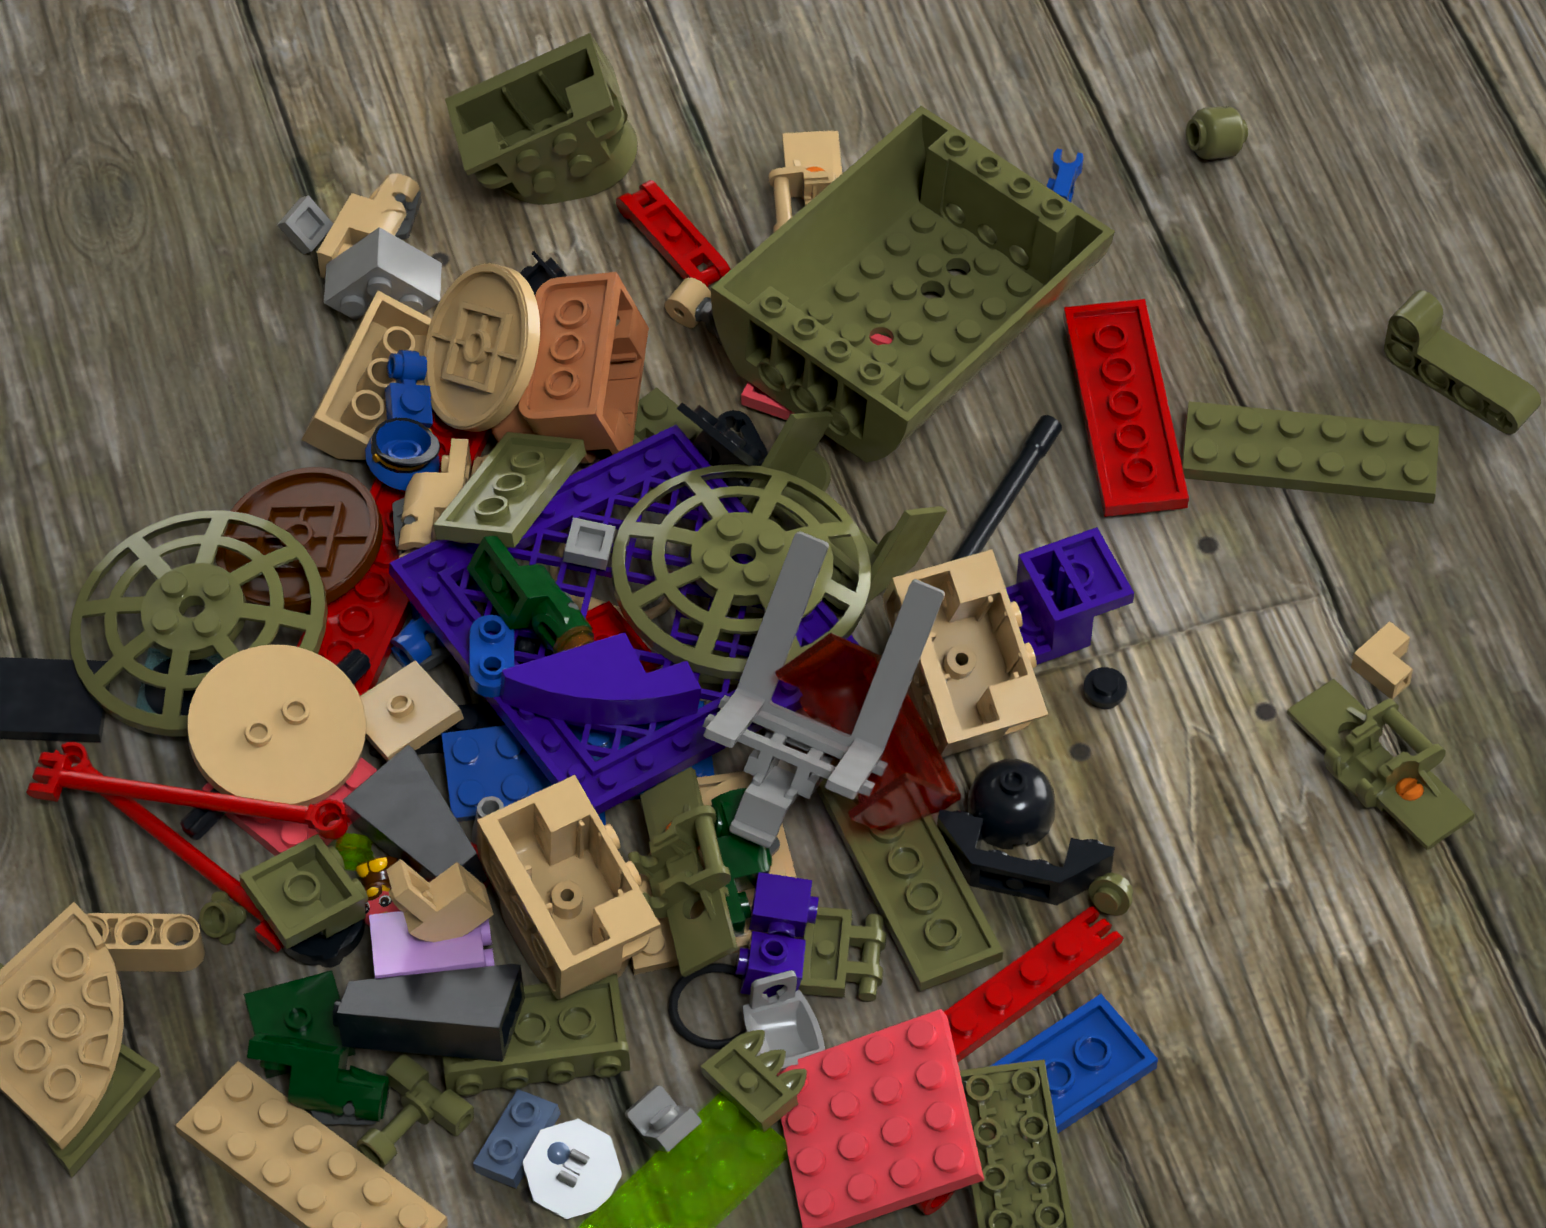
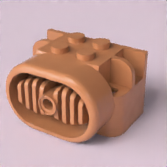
(585, 366)

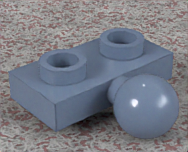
(513, 1136)

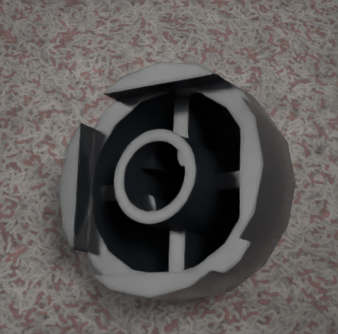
(1013, 802)

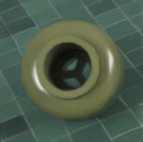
(1216, 132)

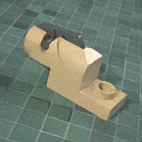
(390, 207)
(428, 497)

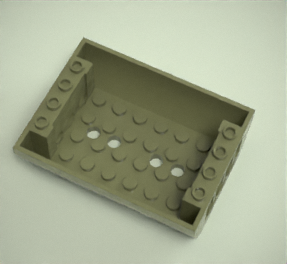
(858, 267)

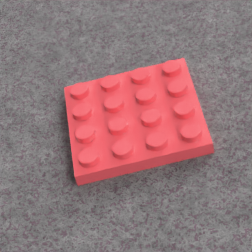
(880, 1125)

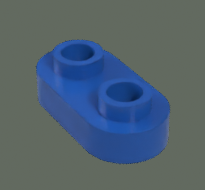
(489, 652)

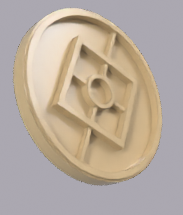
(482, 347)
(276, 725)

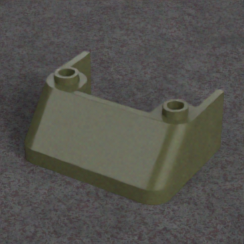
(897, 550)

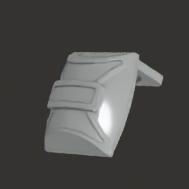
(784, 1018)

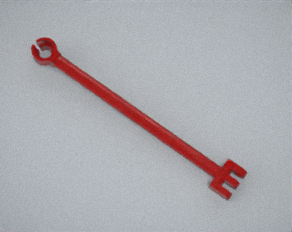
(61, 777)
(178, 845)

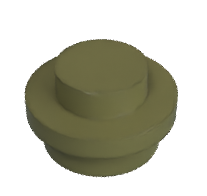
(1111, 894)

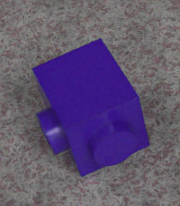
(782, 905)
(769, 956)

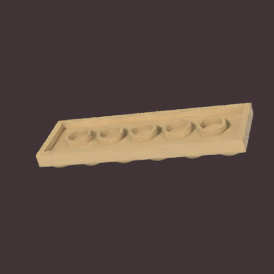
(297, 1160)

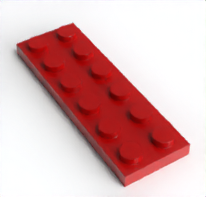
(1125, 408)

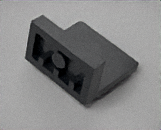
(721, 444)

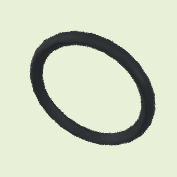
(673, 1007)

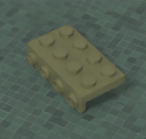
(553, 1042)

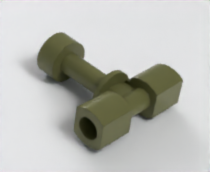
(421, 1104)

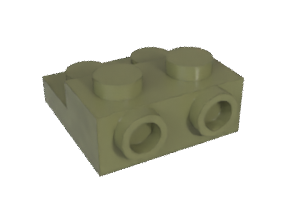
(305, 892)

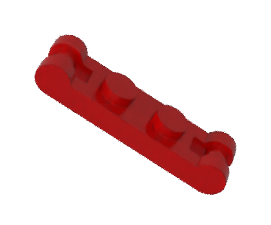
(672, 233)

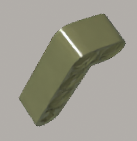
(1455, 369)

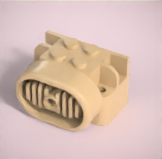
(975, 667)
(565, 887)

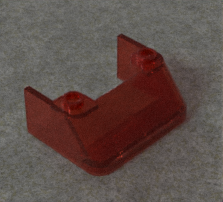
(834, 685)

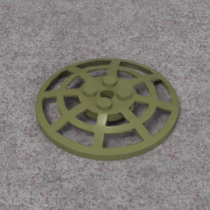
(722, 576)
(177, 591)

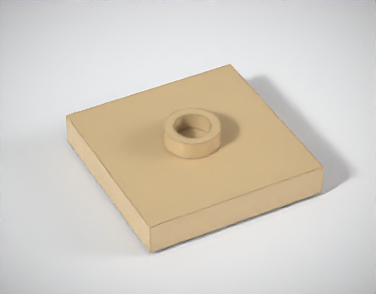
(407, 711)

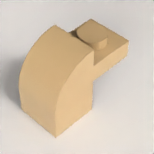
(439, 909)

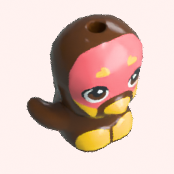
(377, 885)

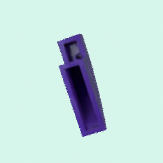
(601, 686)

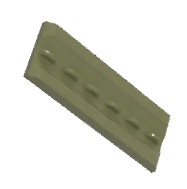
(1016, 1148)

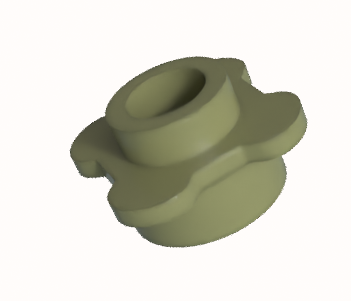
(212, 918)

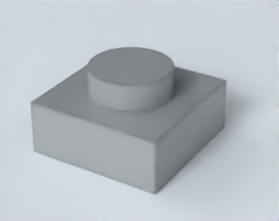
(305, 224)
(589, 543)

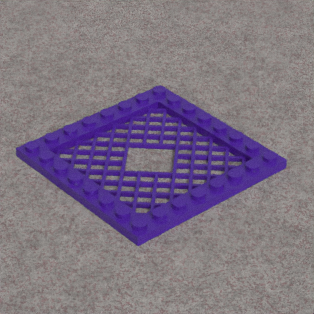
(430, 580)

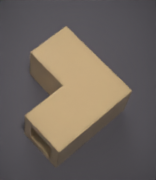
(1381, 663)

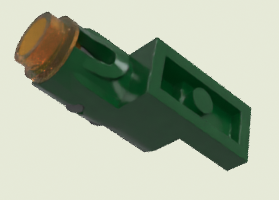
(528, 597)

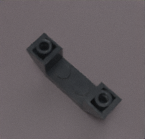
(1017, 876)

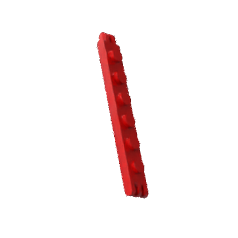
(1029, 981)

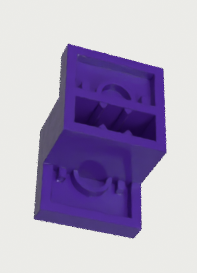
(1063, 591)

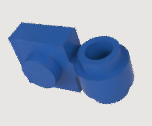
(404, 397)

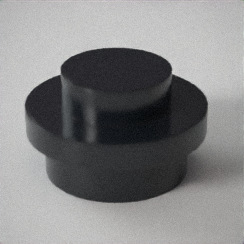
(1105, 687)

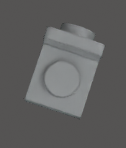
(661, 1119)

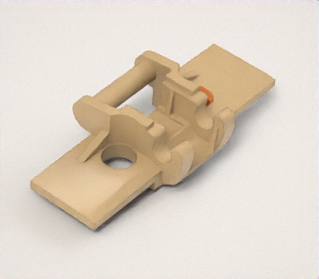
(810, 166)

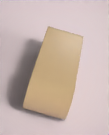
(160, 934)

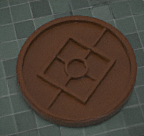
(323, 512)

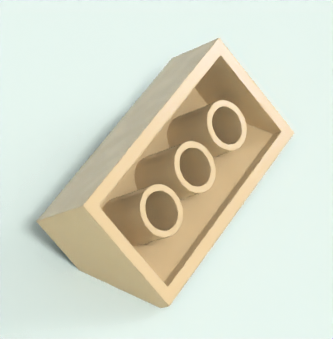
(356, 393)

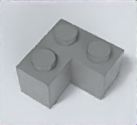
(382, 265)

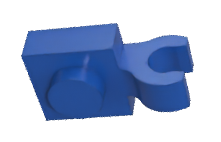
(1066, 175)

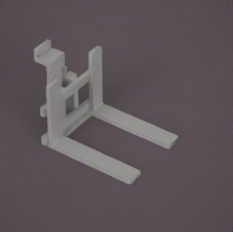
(861, 752)

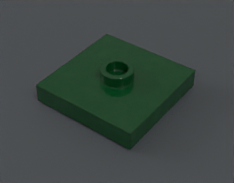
(297, 1010)

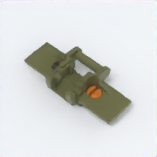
(1375, 777)

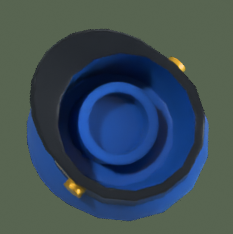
(400, 450)

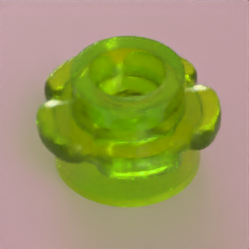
(354, 850)

